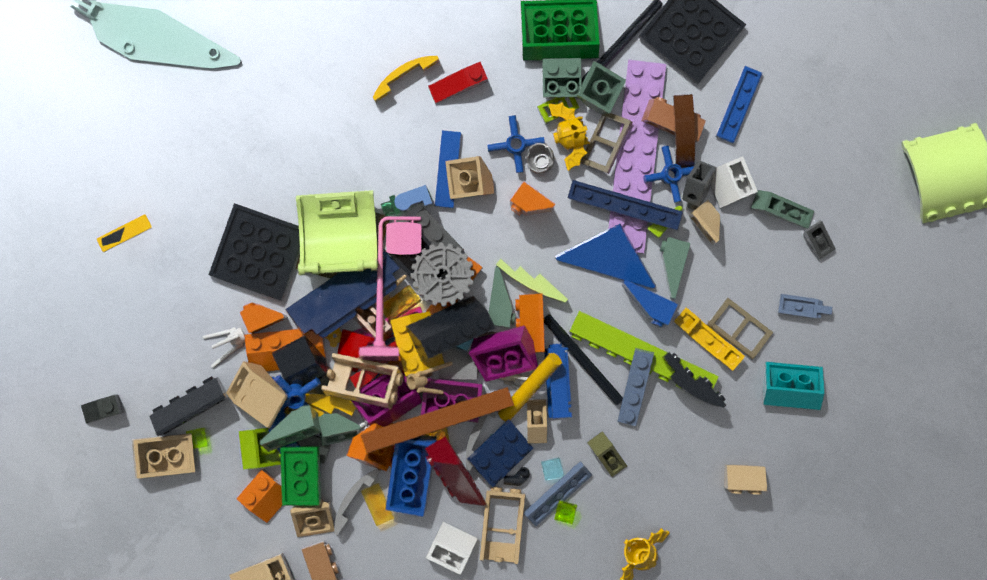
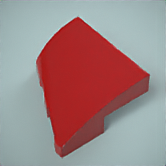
(351, 342)

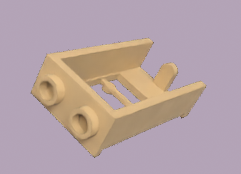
(341, 374)
(498, 550)

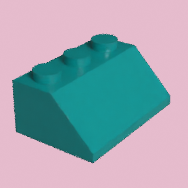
(793, 385)

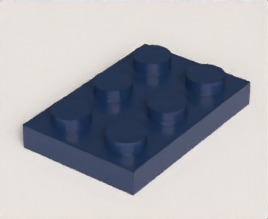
(500, 453)

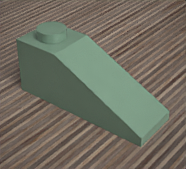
(782, 208)
(673, 260)
(500, 305)
(295, 427)

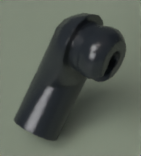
(519, 478)

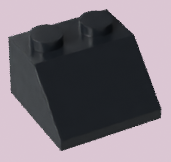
(300, 362)

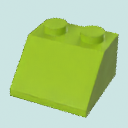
(253, 453)

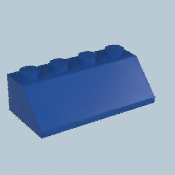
(410, 477)

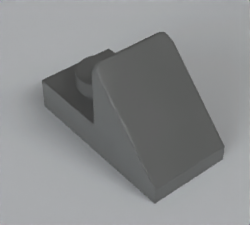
(819, 239)

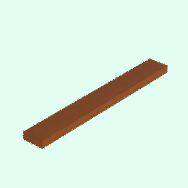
(437, 420)

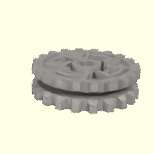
(445, 259)

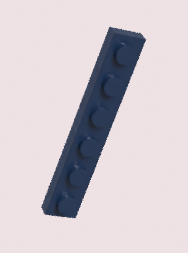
(625, 205)

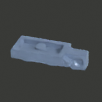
(802, 306)

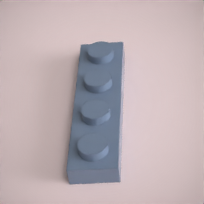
(635, 386)
(560, 491)

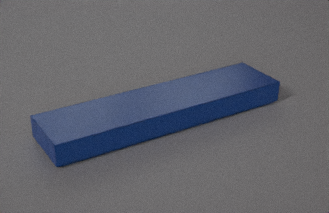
(739, 104)
(448, 151)

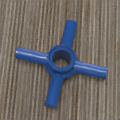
(517, 152)
(664, 176)
(295, 390)

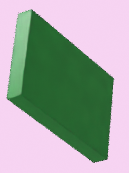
(300, 476)

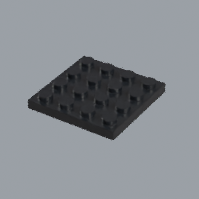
(692, 34)
(256, 252)

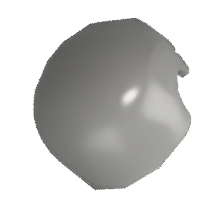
(540, 158)

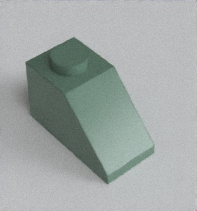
(337, 429)

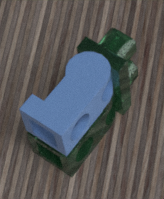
(406, 201)

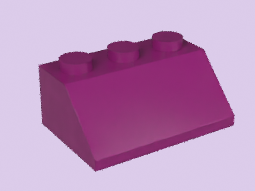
(504, 353)
(453, 393)
(383, 416)

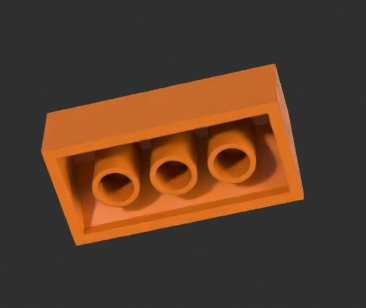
(261, 345)

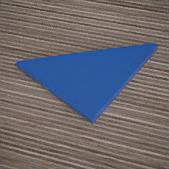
(610, 255)

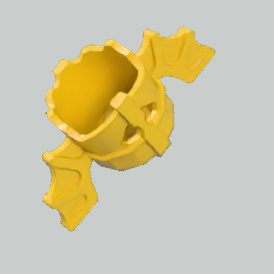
(570, 133)
(642, 553)

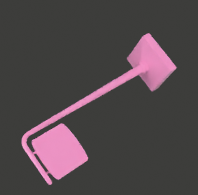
(401, 239)

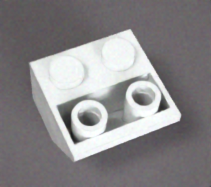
(732, 182)
(451, 548)

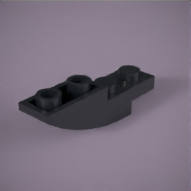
(698, 388)

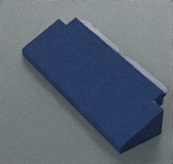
(336, 299)

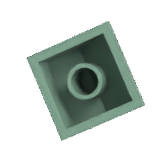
(600, 88)

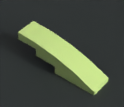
(538, 284)

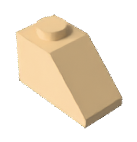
(536, 421)

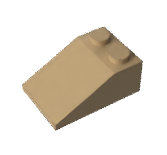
(163, 455)

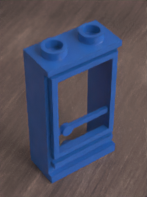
(558, 385)

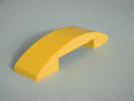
(424, 62)
(709, 339)

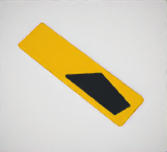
(123, 233)

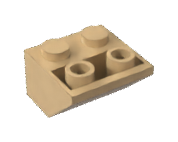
(745, 478)

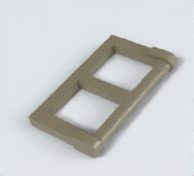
(616, 146)
(752, 354)

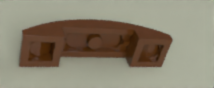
(684, 130)

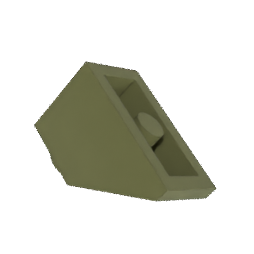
(607, 454)

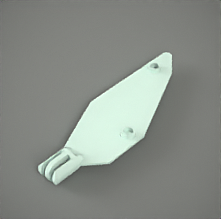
(153, 36)

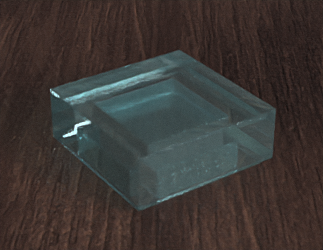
(552, 468)

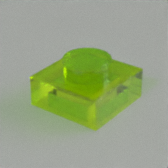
(199, 438)
(565, 512)

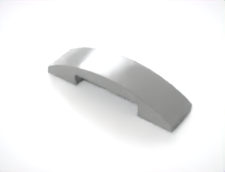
(473, 436)
(341, 519)

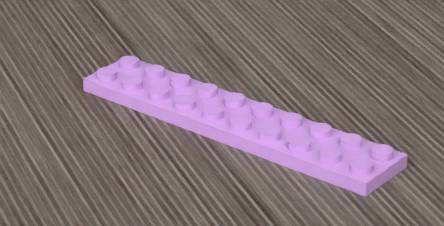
(638, 150)

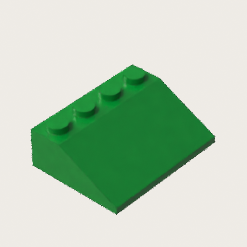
(559, 29)

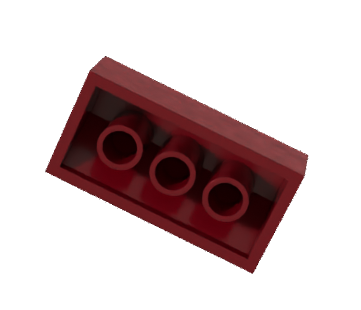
(453, 473)

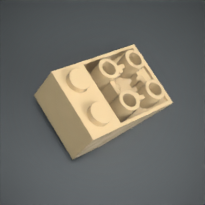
(256, 393)
(269, 569)

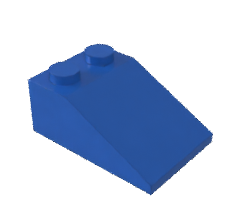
(654, 306)

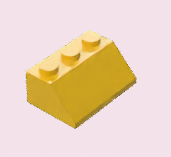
(408, 354)

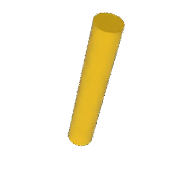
(531, 385)

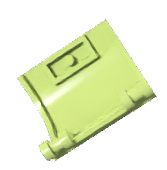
(949, 172)
(337, 232)

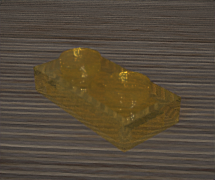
(400, 303)
(376, 503)

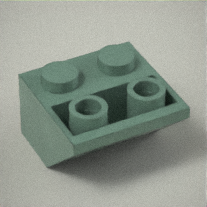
(561, 77)

